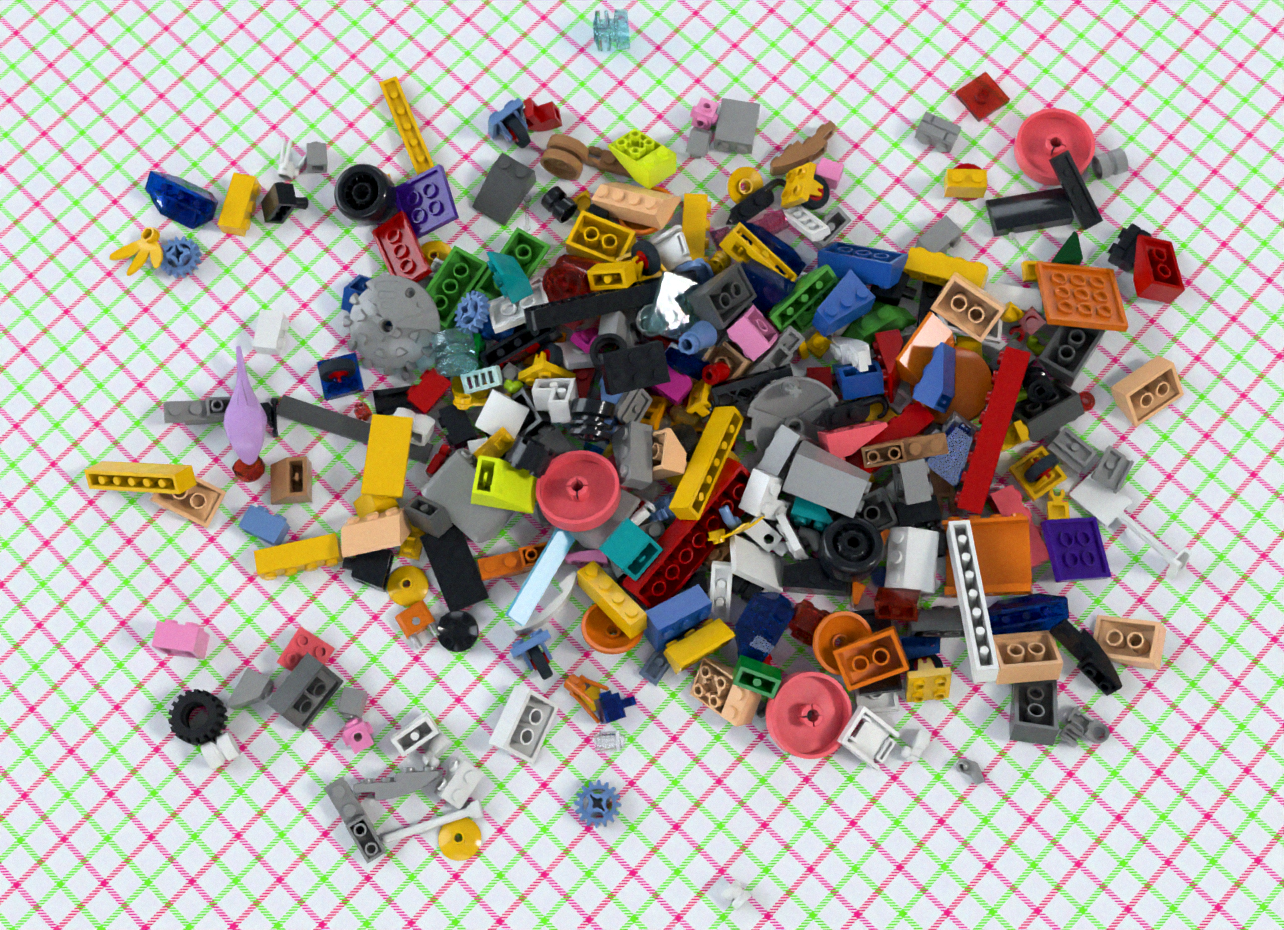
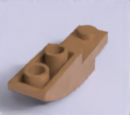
(800, 154)
(904, 449)

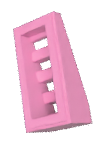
(585, 557)

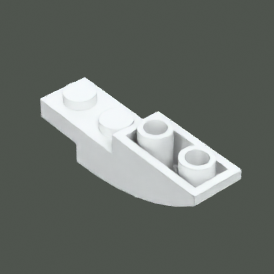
(851, 351)

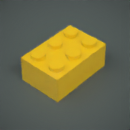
(599, 238)

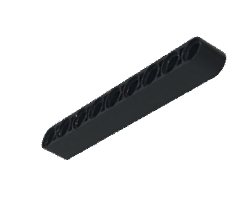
(595, 303)

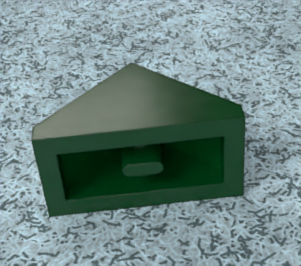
(1070, 252)

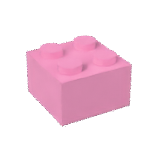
(753, 333)
(180, 639)

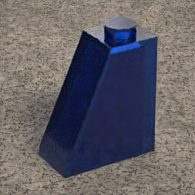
(767, 284)
(687, 364)
(951, 465)

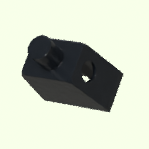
(895, 293)
(371, 568)

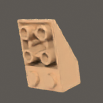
(716, 690)

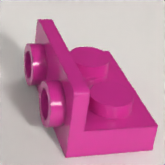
(584, 338)

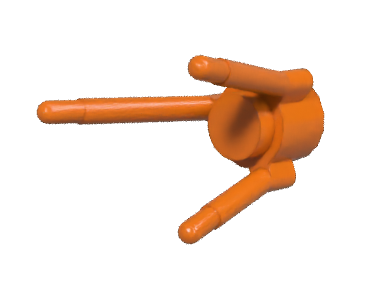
(577, 686)

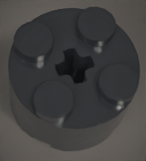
(530, 455)

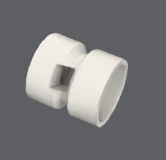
(222, 749)

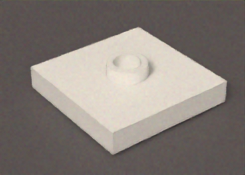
(574, 357)

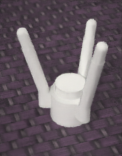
(286, 168)

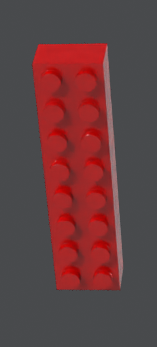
(993, 431)
(686, 541)

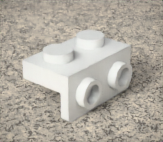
(458, 782)

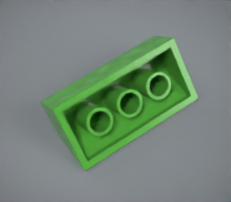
(528, 253)
(455, 278)

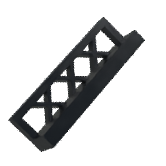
(746, 382)

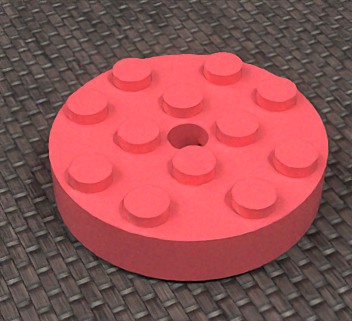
(1051, 128)
(596, 499)
(793, 700)

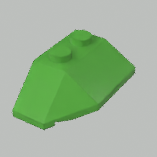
(800, 306)
(880, 319)

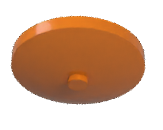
(971, 387)

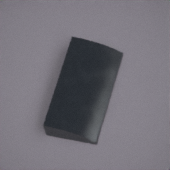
(1029, 212)

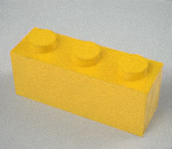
(239, 204)

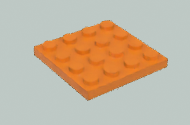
(1081, 296)

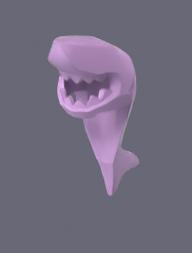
(245, 417)

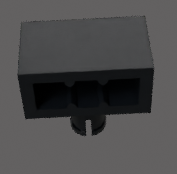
(281, 202)

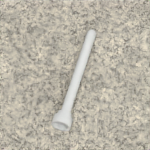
(473, 810)

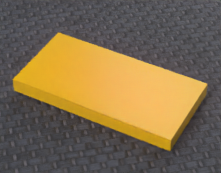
(387, 456)

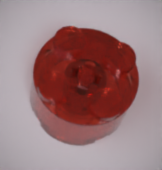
(561, 273)
(805, 621)

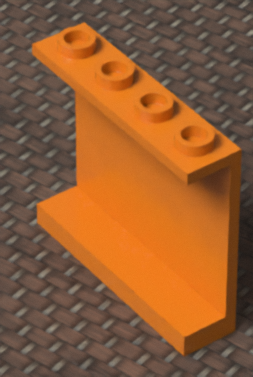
(1001, 553)

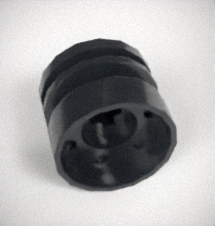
(591, 421)

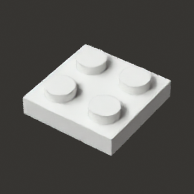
(792, 540)

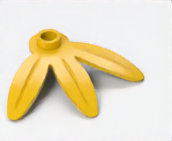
(146, 245)
(464, 401)
(719, 535)

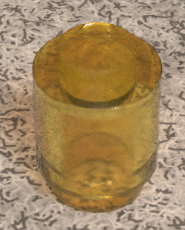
(680, 415)

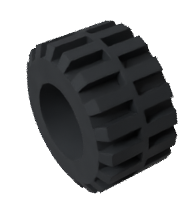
(183, 709)

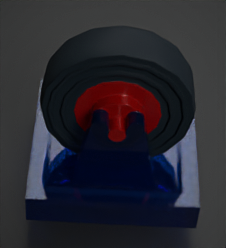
(340, 376)

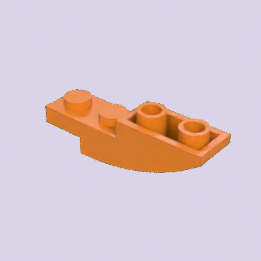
(510, 563)

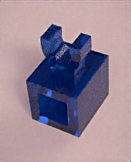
(611, 707)

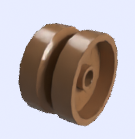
(564, 157)

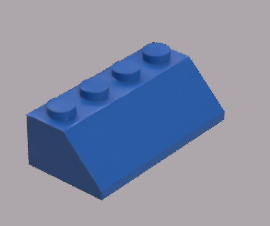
(867, 263)

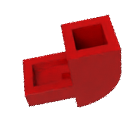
(541, 117)

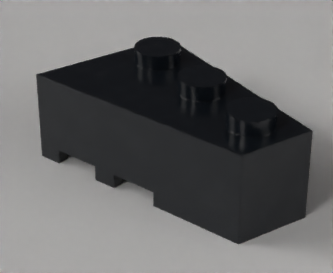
(811, 578)

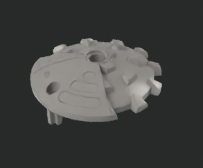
(412, 319)
(783, 403)

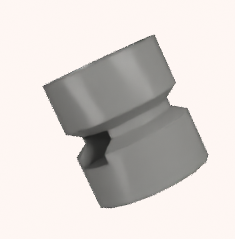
(1107, 164)

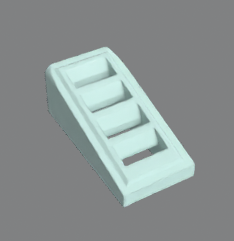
(497, 377)

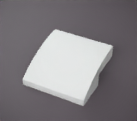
(499, 412)

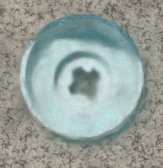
(612, 30)
(454, 352)

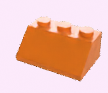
(919, 348)

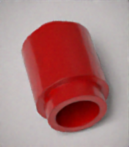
(715, 373)

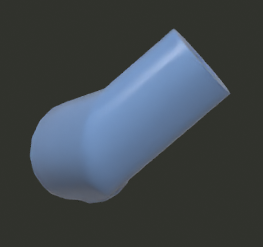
(731, 522)

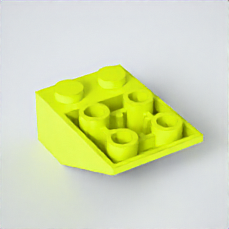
(644, 158)
(503, 486)

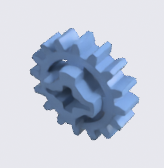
(187, 258)
(472, 311)
(663, 512)
(590, 811)

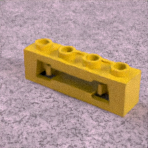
(741, 250)

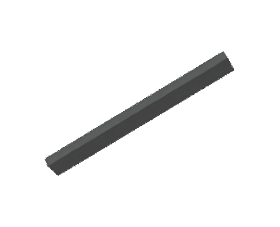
(339, 424)

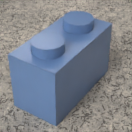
(264, 525)

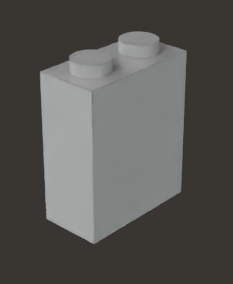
(736, 126)

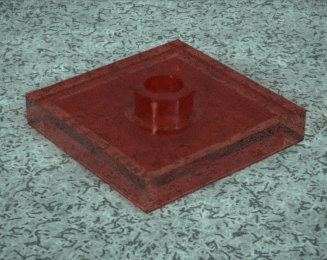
(982, 97)

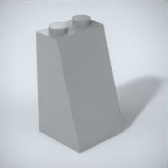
(827, 480)

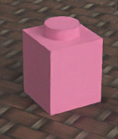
(830, 172)

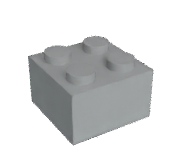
(912, 481)

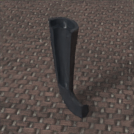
(390, 399)

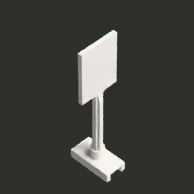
(1109, 506)

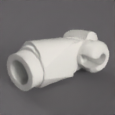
(919, 744)
(435, 749)

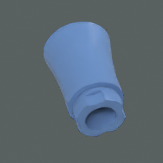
(699, 337)

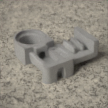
(1079, 725)

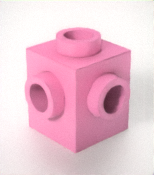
(704, 114)
(358, 741)

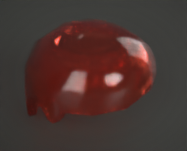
(249, 473)

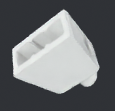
(762, 528)

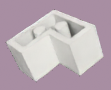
(556, 397)
(762, 496)

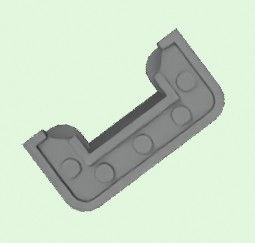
(453, 489)

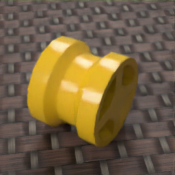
(720, 262)

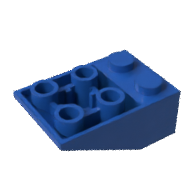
(938, 379)
(859, 384)

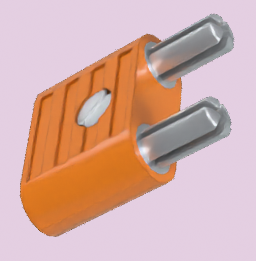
(415, 620)

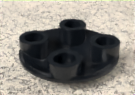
(457, 631)

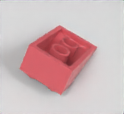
(849, 438)

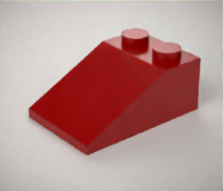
(1156, 270)

